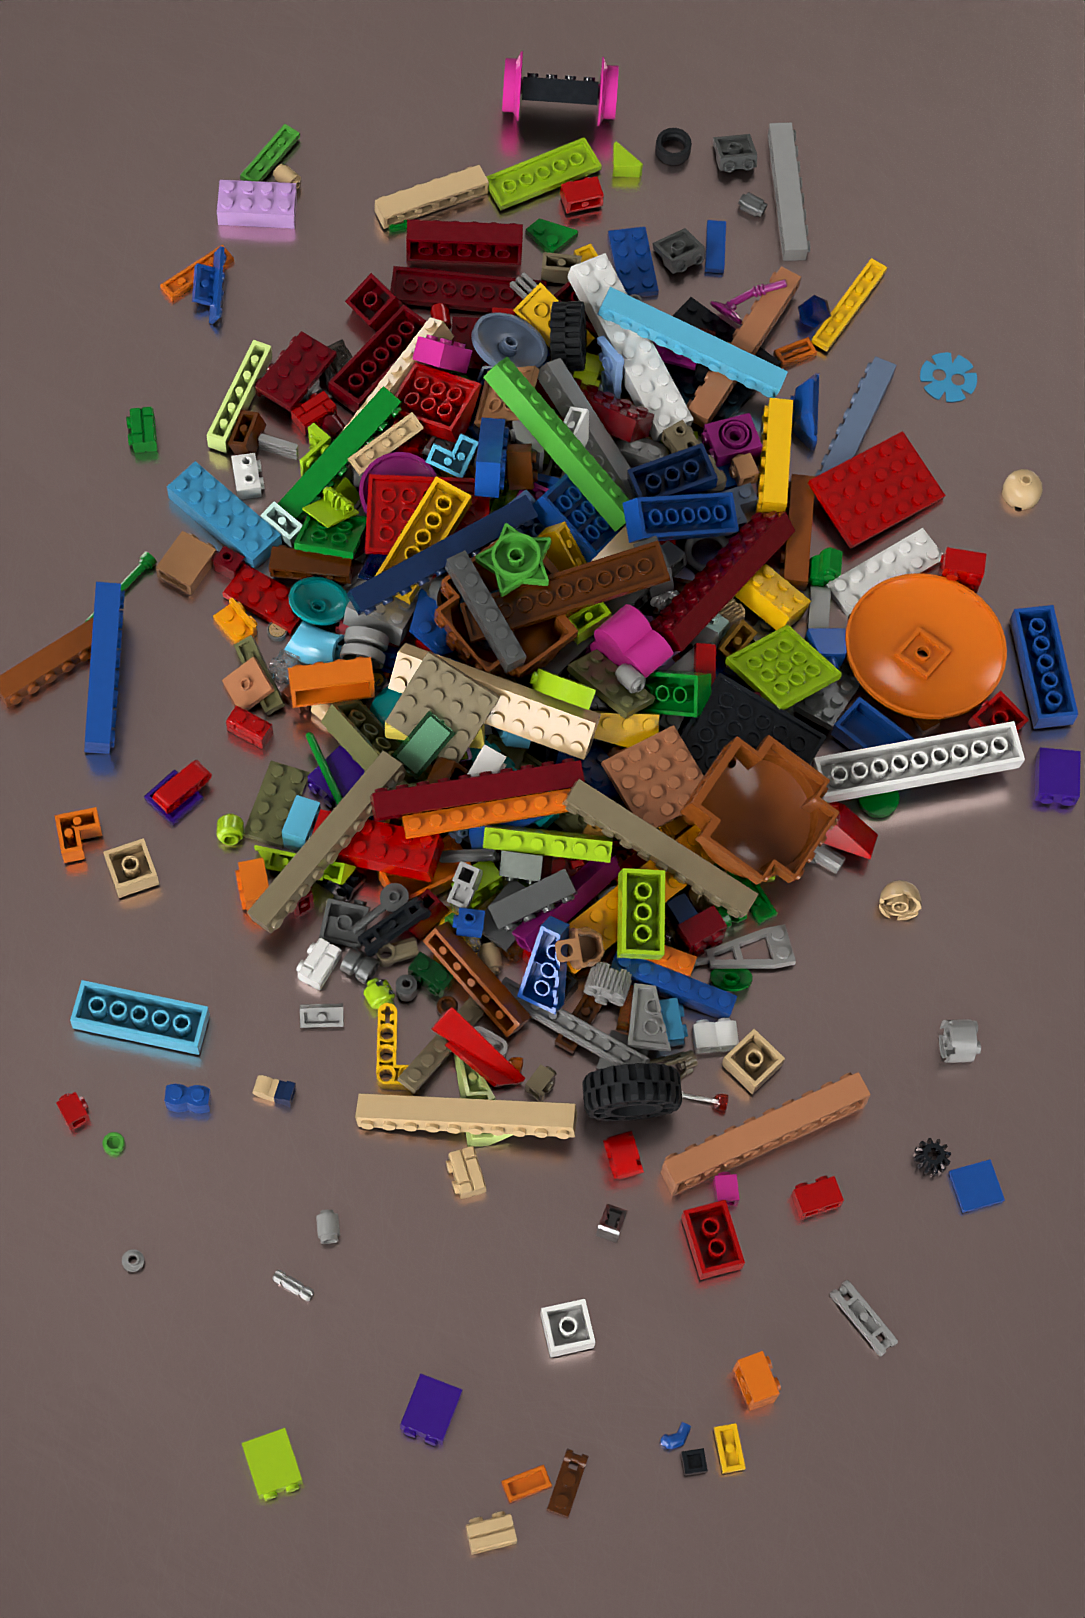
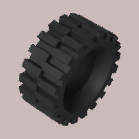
(569, 334)

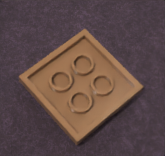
(494, 407)

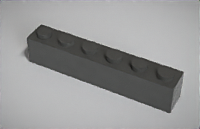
(485, 611)

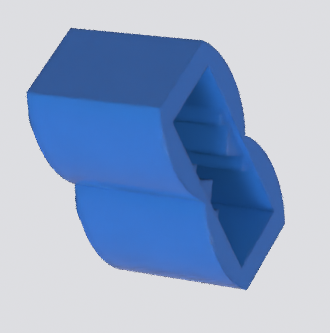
(184, 1098)

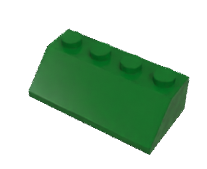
(678, 692)

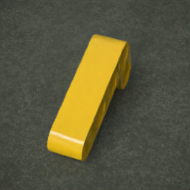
(388, 1046)

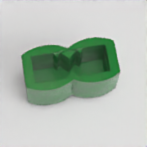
(825, 567)

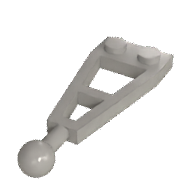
(778, 945)

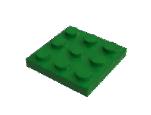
(338, 540)

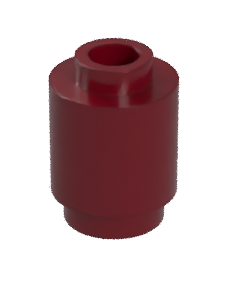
(333, 426)

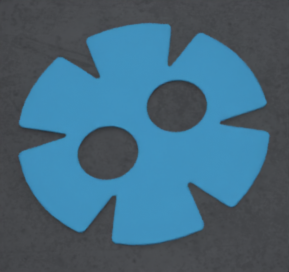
(959, 366)

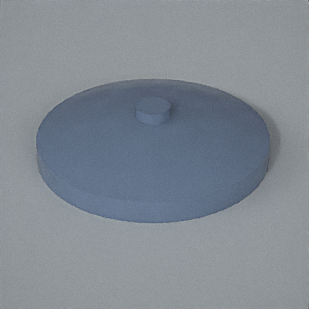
(508, 336)

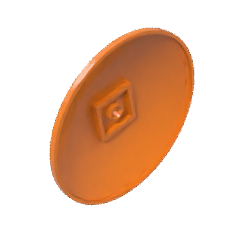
(931, 616)

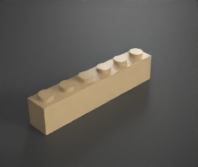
(431, 196)

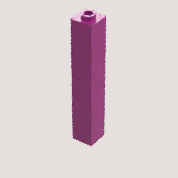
(588, 883)

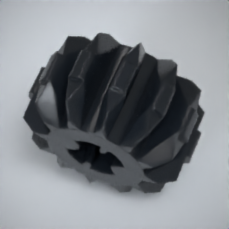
(937, 1150)

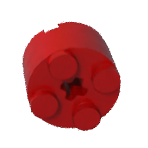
(625, 1155)

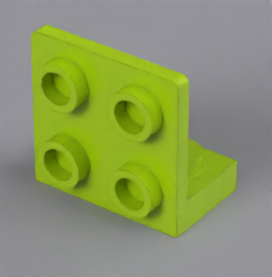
(318, 442)

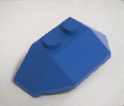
(806, 411)

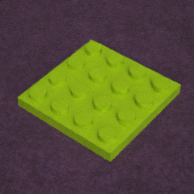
(783, 667)

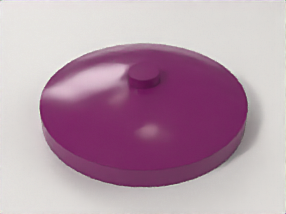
(394, 464)

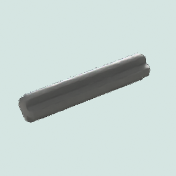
(468, 855)

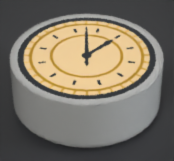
(275, 632)

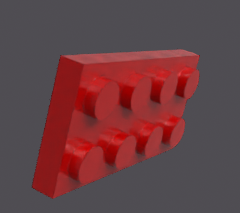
(263, 597)

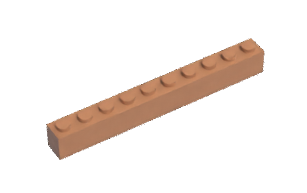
(748, 338)

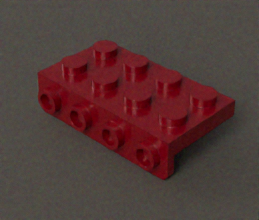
(295, 371)

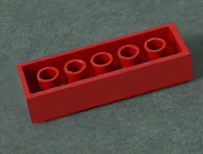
(387, 850)

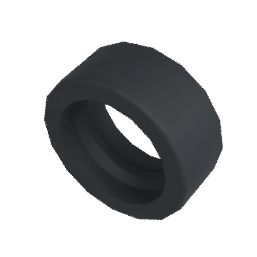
(669, 157)

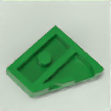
(550, 235)

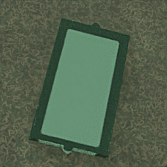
(423, 744)

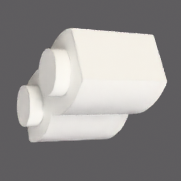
(714, 1036)

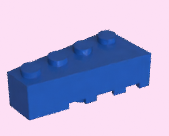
(546, 976)

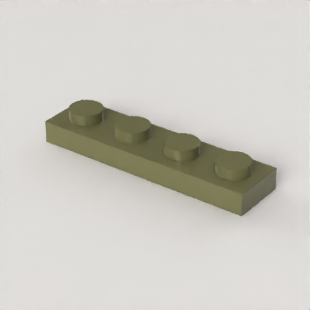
(247, 649)

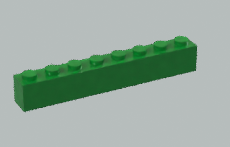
(334, 459)

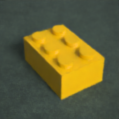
(773, 598)

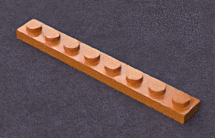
(484, 814)

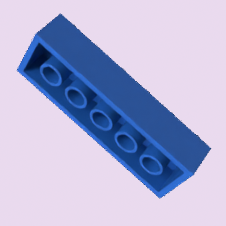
(680, 516)
(1043, 667)

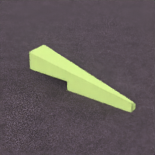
(475, 1087)

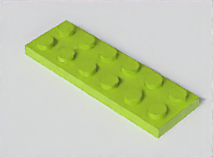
(542, 173)

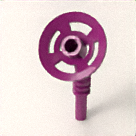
(729, 308)

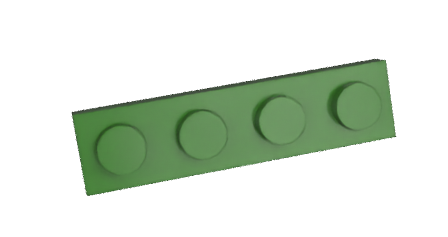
(271, 154)

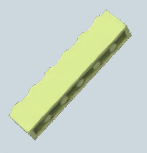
(239, 394)

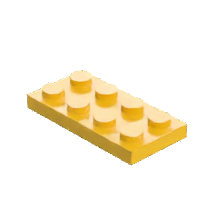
(537, 310)

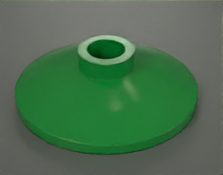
(731, 979)

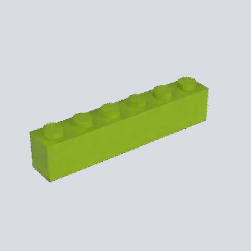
(548, 842)

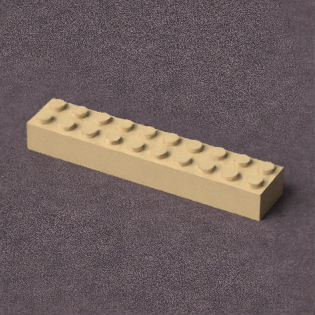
(519, 708)

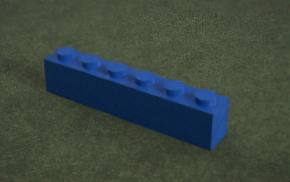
(676, 985)

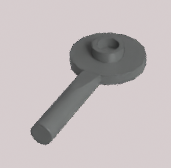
(391, 898)

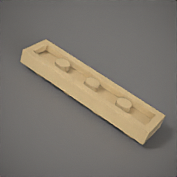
(386, 442)

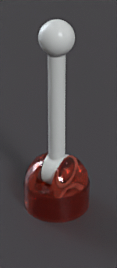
(719, 1101)

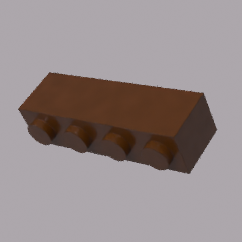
(297, 564)

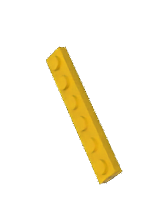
(849, 305)

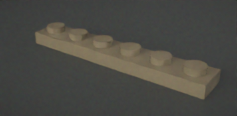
(436, 1051)

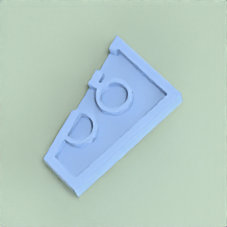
(613, 367)

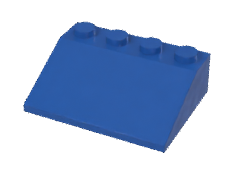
(567, 504)

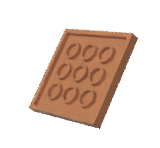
(655, 777)

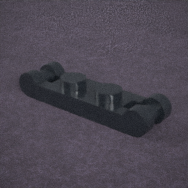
(394, 925)

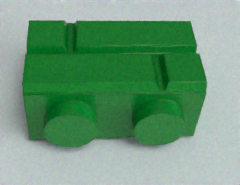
(143, 429)

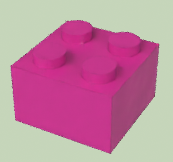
(442, 353)

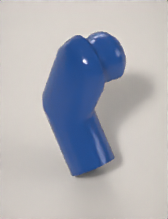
(678, 1439)

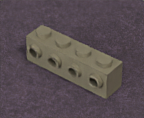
(680, 437)

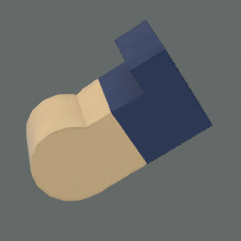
(275, 1090)

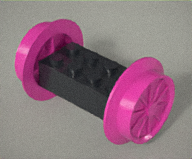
(560, 90)

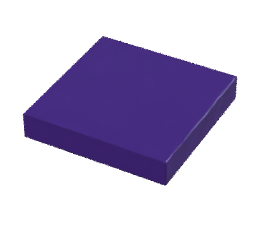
(179, 812)

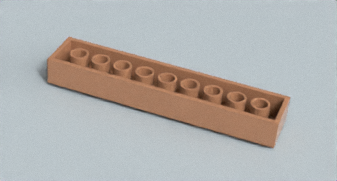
(764, 1133)

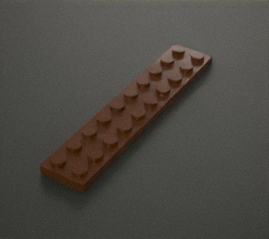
(578, 588)

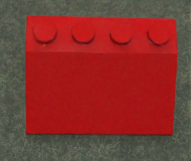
(438, 401)

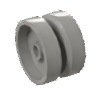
(365, 643)

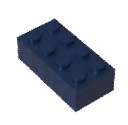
(674, 474)

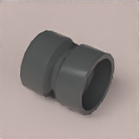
(358, 964)

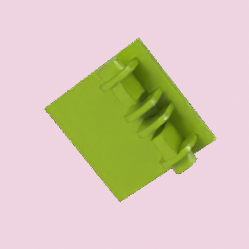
(331, 508)

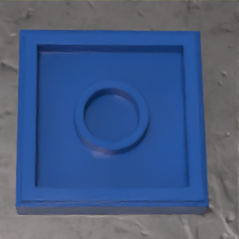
(976, 1186)

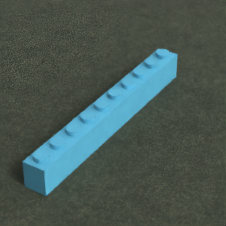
(692, 343)

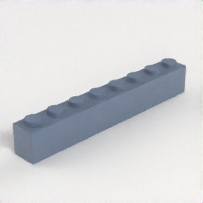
(861, 414)

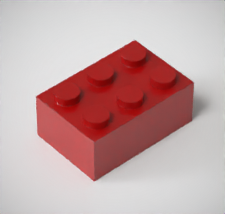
(712, 1239)

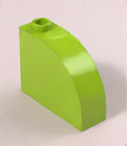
(562, 688)

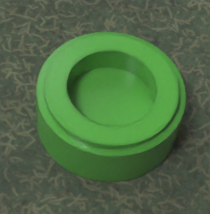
(113, 1143)

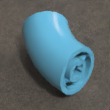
(315, 644)

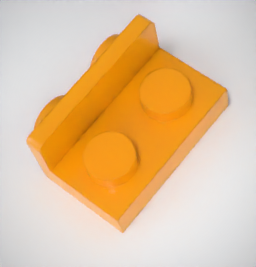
(235, 621)

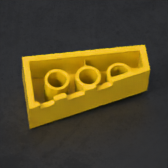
(628, 731)

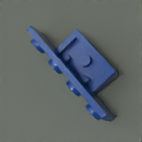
(208, 284)

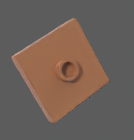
(248, 684)

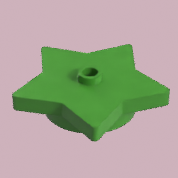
(516, 560)

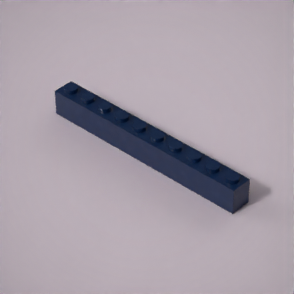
(433, 559)

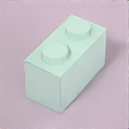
(283, 523)

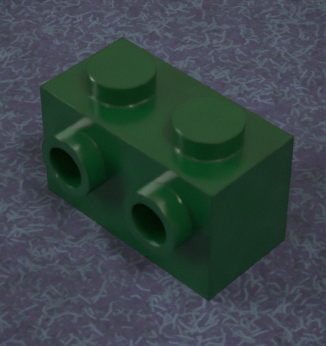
(431, 975)

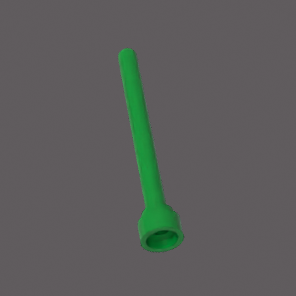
(146, 561)
(324, 767)

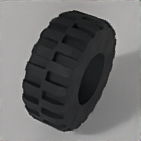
(632, 1092)

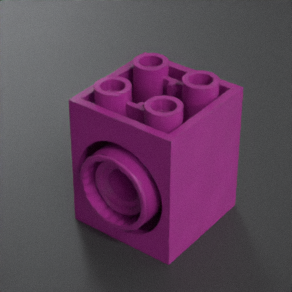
(731, 437)

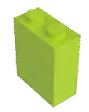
(272, 1464)

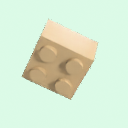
(131, 868)
(753, 1061)

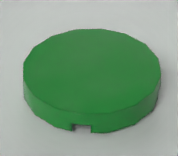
(879, 805)

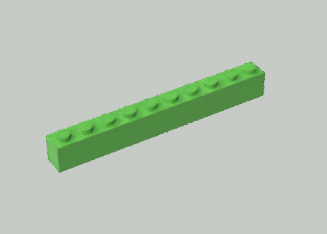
(558, 441)

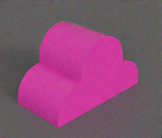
(630, 640)

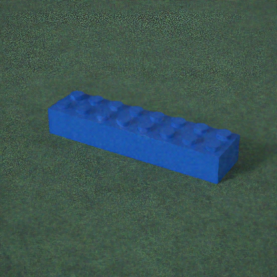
(103, 661)

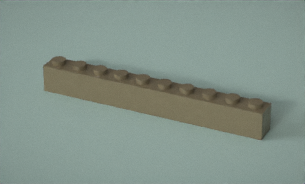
(325, 844)
(660, 849)

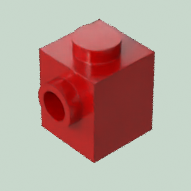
(73, 1109)

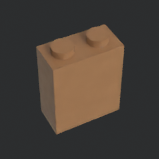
(186, 562)

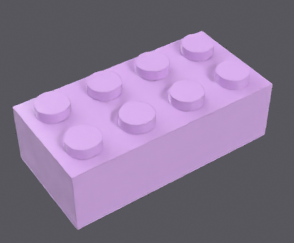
(257, 204)

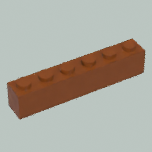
(797, 547)
(46, 664)
(477, 979)

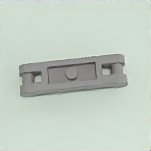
(863, 1317)

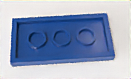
(633, 261)

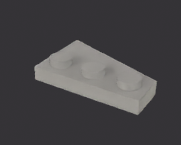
(646, 1020)

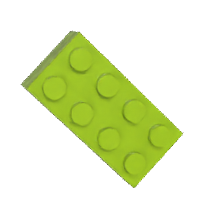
(641, 914)

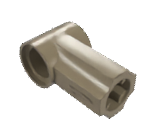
(399, 951)

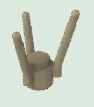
(684, 1060)

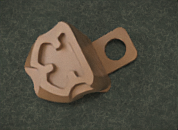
(584, 948)

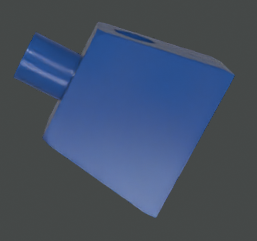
(829, 643)

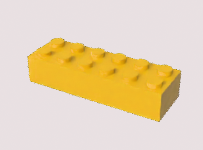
(775, 456)
(431, 522)

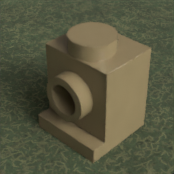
(541, 1082)

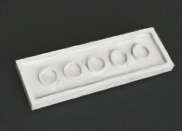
(909, 556)

